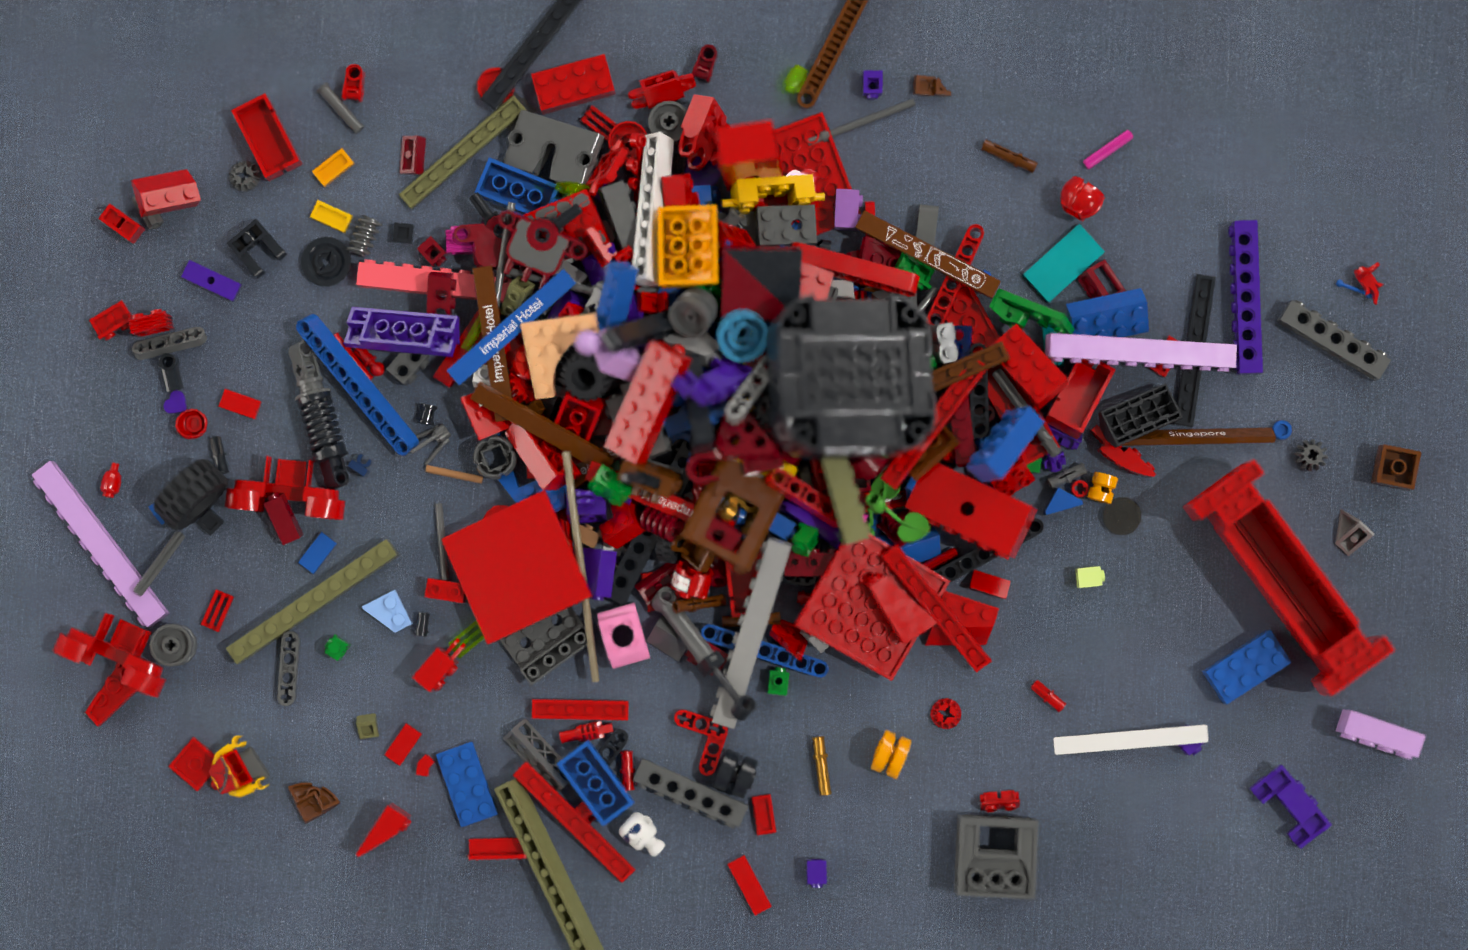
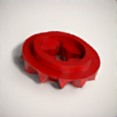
(937, 717)

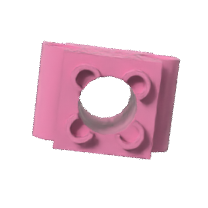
(619, 655)

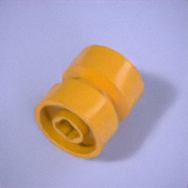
(1105, 481)

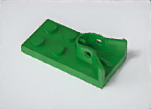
(1019, 310)

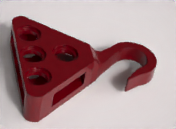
(746, 449)

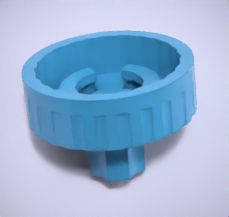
(746, 322)

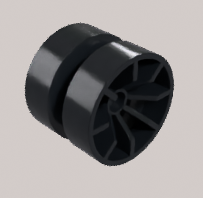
(741, 776)

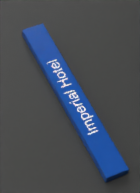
(511, 327)

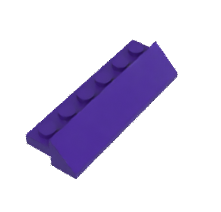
(402, 331)

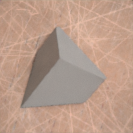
(1351, 533)

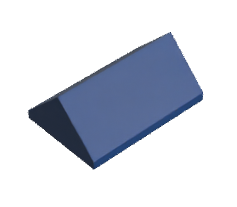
(922, 549)

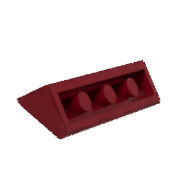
(654, 582)

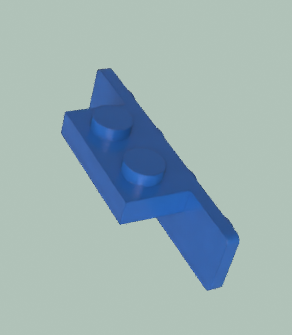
(680, 423)

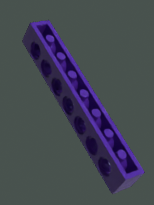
(1249, 230)

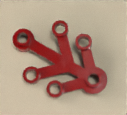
(637, 141)

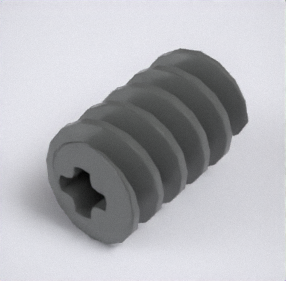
(364, 236)

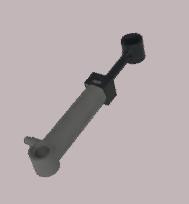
(708, 660)

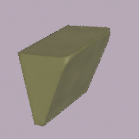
(367, 726)

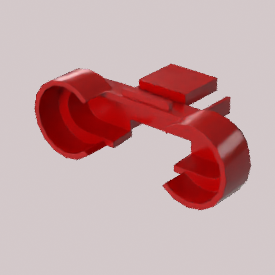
(291, 481)
(123, 648)

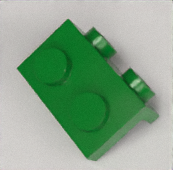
(911, 265)
(609, 487)

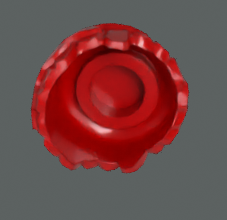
(191, 424)

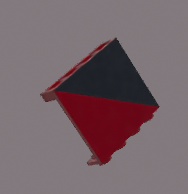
(760, 279)

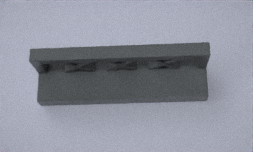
(525, 749)

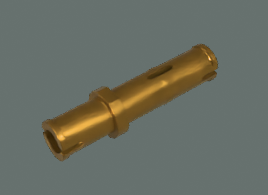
(821, 765)

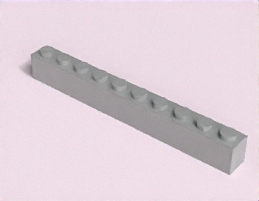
(753, 627)

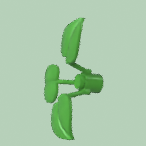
(912, 528)

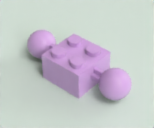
(620, 364)

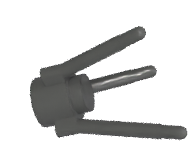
(439, 433)

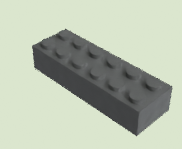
(621, 218)

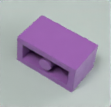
(846, 209)

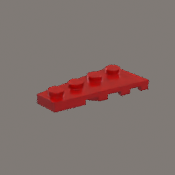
(110, 697)

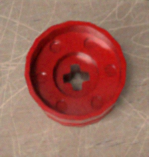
(623, 132)

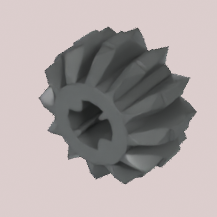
(1308, 448)

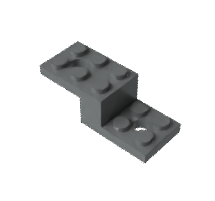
(773, 225)

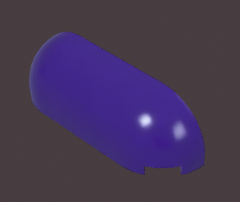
(825, 531)

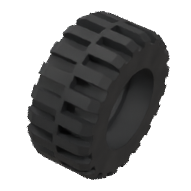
(190, 494)

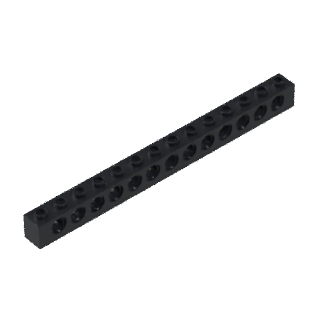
(622, 594)

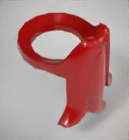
(1368, 281)

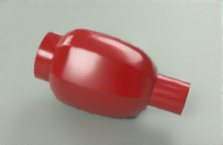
(111, 481)

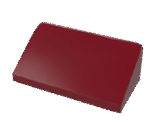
(413, 155)

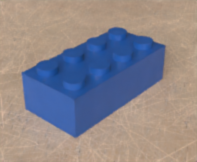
(506, 184)
(1110, 315)
(1004, 444)
(1246, 666)
(596, 783)

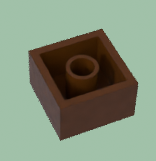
(1396, 467)

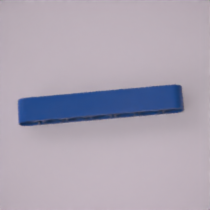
(772, 657)

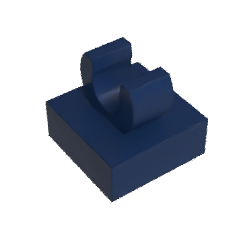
(359, 467)

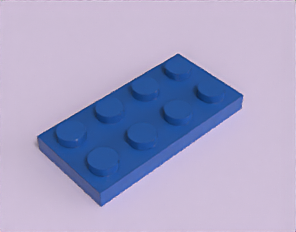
(467, 784)

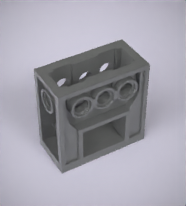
(987, 862)

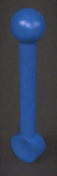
(1339, 283)

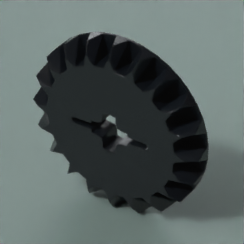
(313, 265)

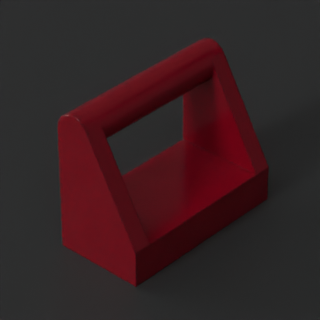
(1093, 285)

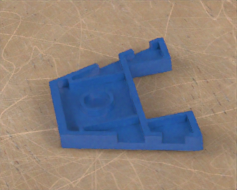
(510, 483)

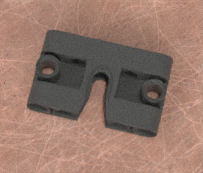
(540, 136)

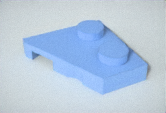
(389, 611)

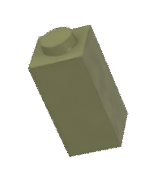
(516, 295)

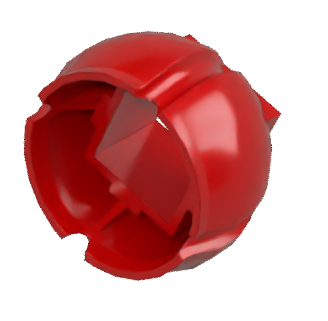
(1081, 199)

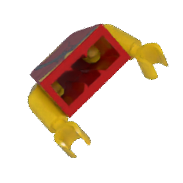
(230, 772)

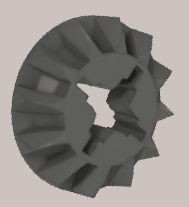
(248, 183)

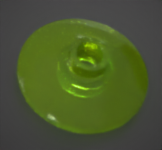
(569, 188)

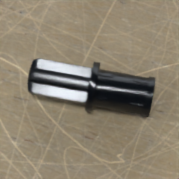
(218, 454)

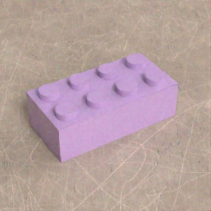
(1380, 733)

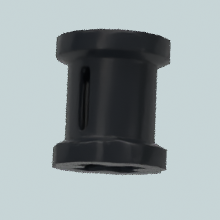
(427, 414)

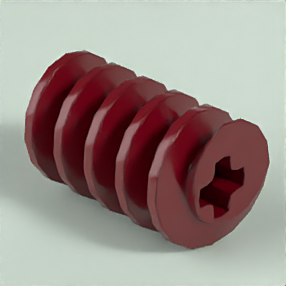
(661, 524)

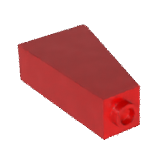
(900, 611)

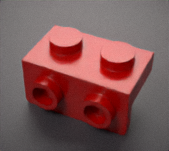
(111, 320)

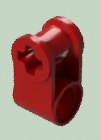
(353, 85)

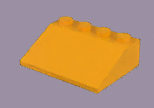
(687, 246)

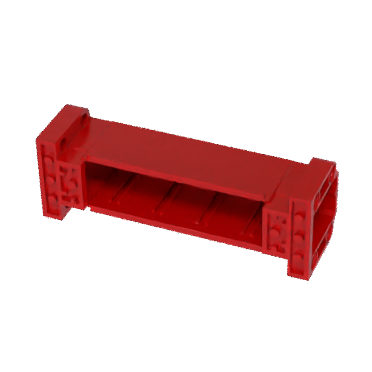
(1288, 579)

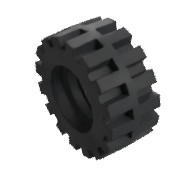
(664, 551)

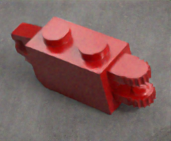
(661, 88)

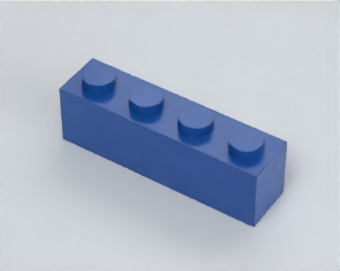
(616, 294)

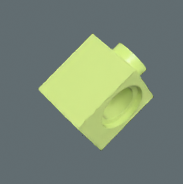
(1089, 577)

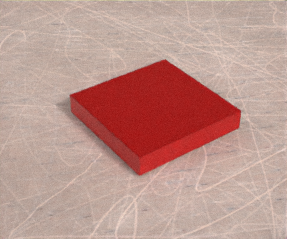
(193, 763)

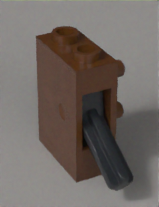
(651, 478)

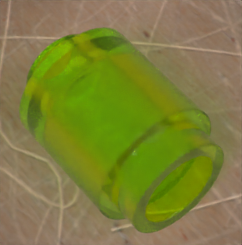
(795, 79)

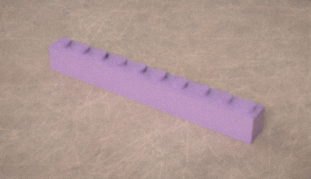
(1140, 351)
(99, 543)

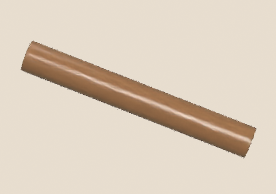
(454, 474)

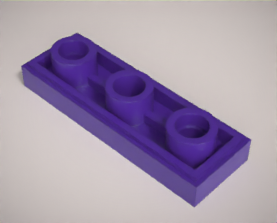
(201, 276)

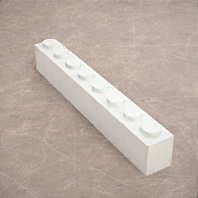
(655, 165)

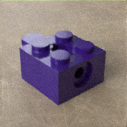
(590, 507)

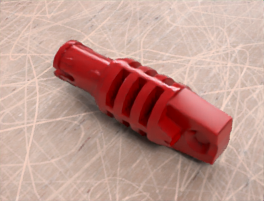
(586, 732)

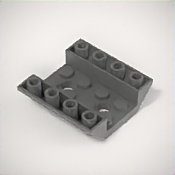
(549, 644)

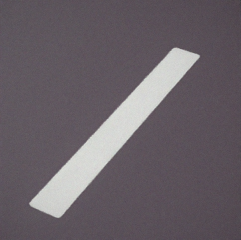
(1131, 739)

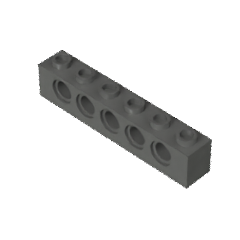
(1289, 319)
(719, 799)

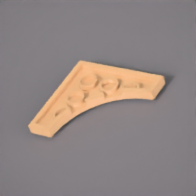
(546, 344)

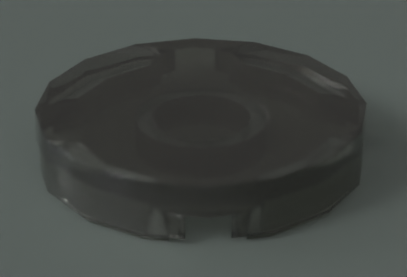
(1122, 516)

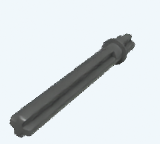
(1018, 401)

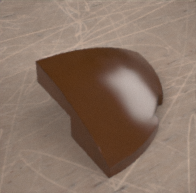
(312, 801)

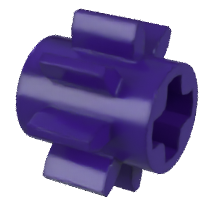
(1054, 464)

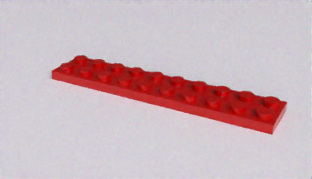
(969, 312)

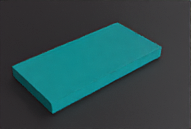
(1063, 263)

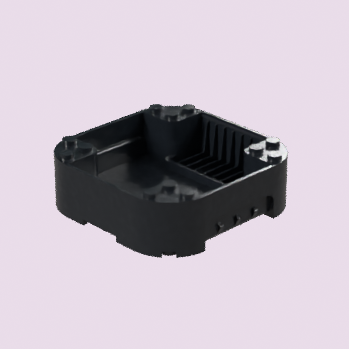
(850, 378)

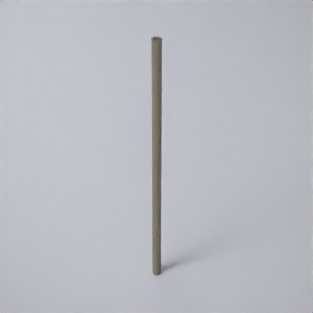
(580, 559)

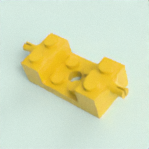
(746, 192)

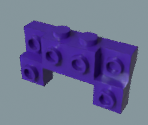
(715, 385)
(1295, 800)

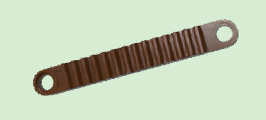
(831, 51)

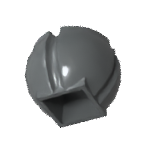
(488, 445)

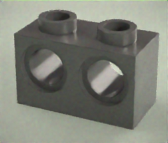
(404, 360)

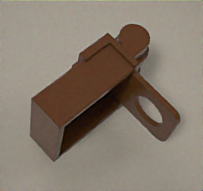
(695, 555)

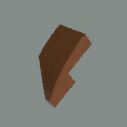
(929, 87)

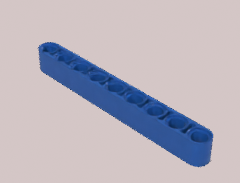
(357, 384)

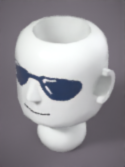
(640, 833)

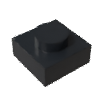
(403, 233)
(210, 522)

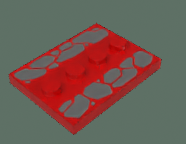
(579, 225)

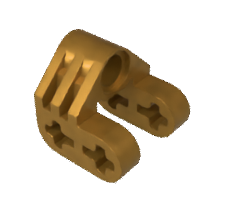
(728, 509)

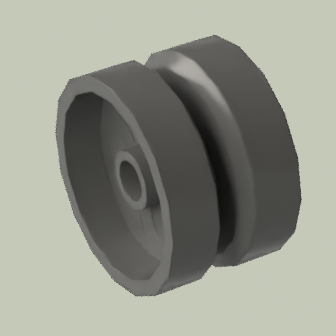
(667, 112)
(693, 312)
(162, 648)

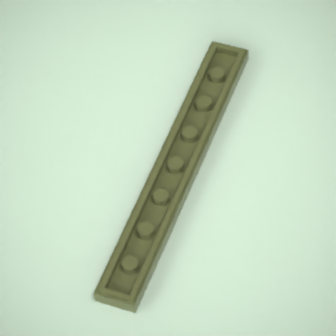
(462, 152)

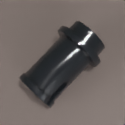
(422, 624)

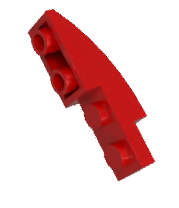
(1127, 459)

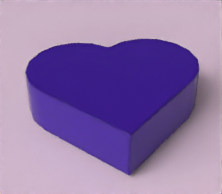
(176, 403)

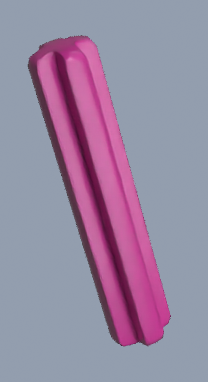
(1108, 149)

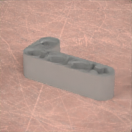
(749, 389)

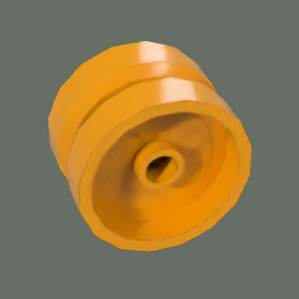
(890, 754)

